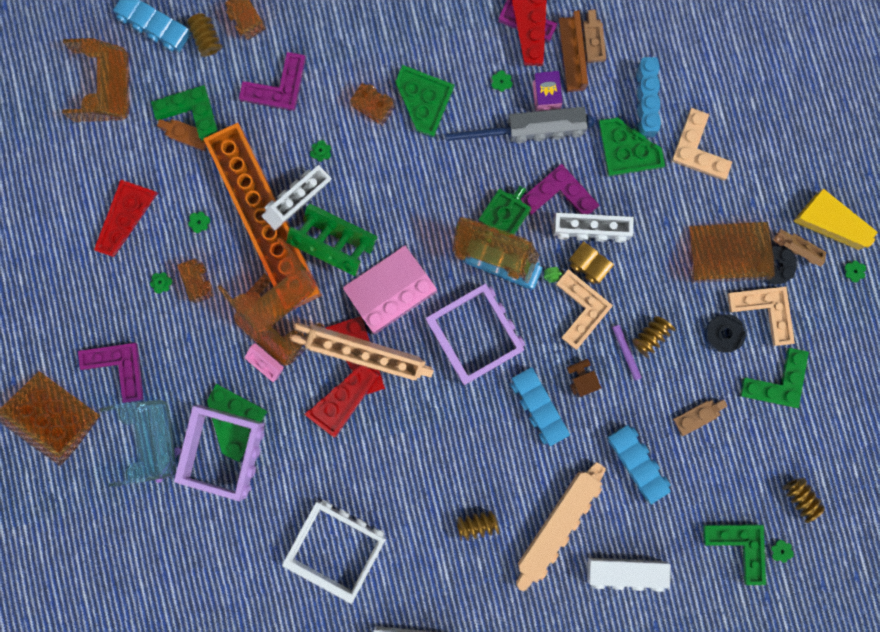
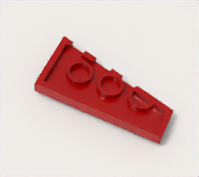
(530, 25)
(124, 214)
(356, 328)
(338, 406)

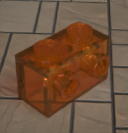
(246, 17)
(372, 104)
(195, 280)

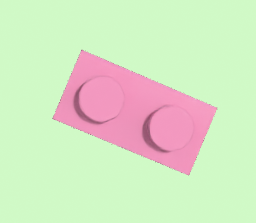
(264, 362)

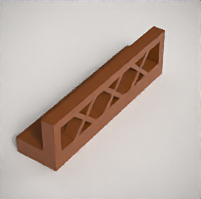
(573, 53)

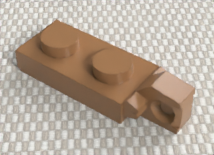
(594, 38)
(801, 246)
(698, 416)

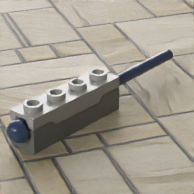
(537, 126)

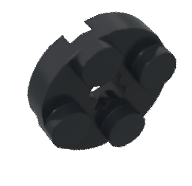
(788, 266)
(726, 344)

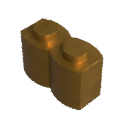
(590, 263)

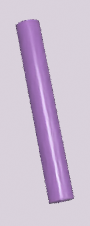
(627, 353)

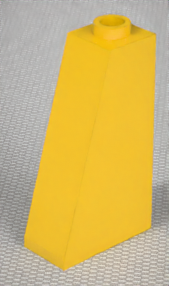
(833, 219)

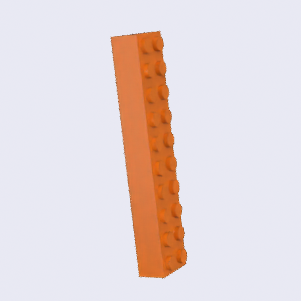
(250, 195)

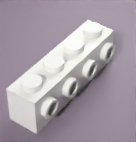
(298, 195)
(593, 226)
(628, 573)

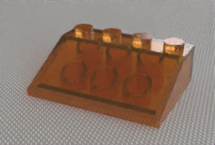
(731, 252)
(48, 418)

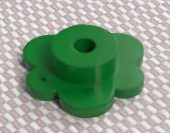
(505, 78)
(320, 156)
(195, 218)
(859, 271)
(164, 286)
(786, 553)

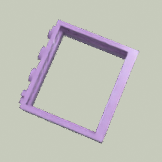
(499, 311)
(191, 444)

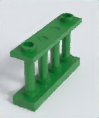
(337, 227)

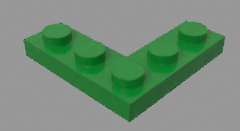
(193, 99)
(791, 386)
(753, 547)

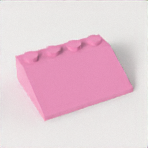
(390, 289)

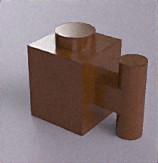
(585, 382)

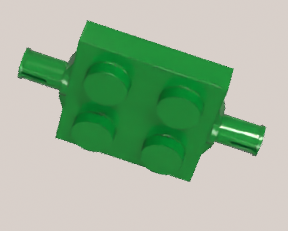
(506, 211)

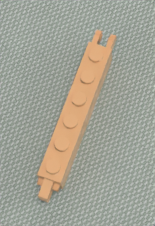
(362, 352)
(558, 525)

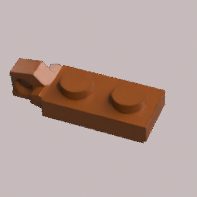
(182, 133)

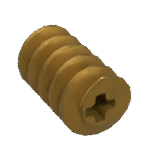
(204, 34)
(652, 335)
(806, 499)
(477, 525)

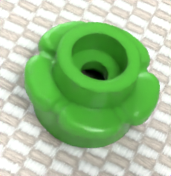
(552, 274)

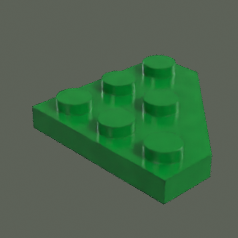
(424, 98)
(627, 149)
(233, 437)

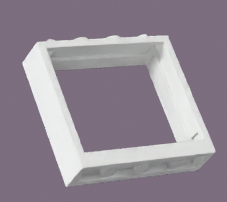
(320, 579)

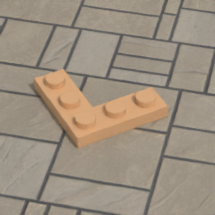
(691, 157)
(594, 304)
(778, 309)

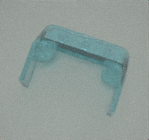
(152, 438)

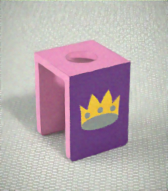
(547, 91)

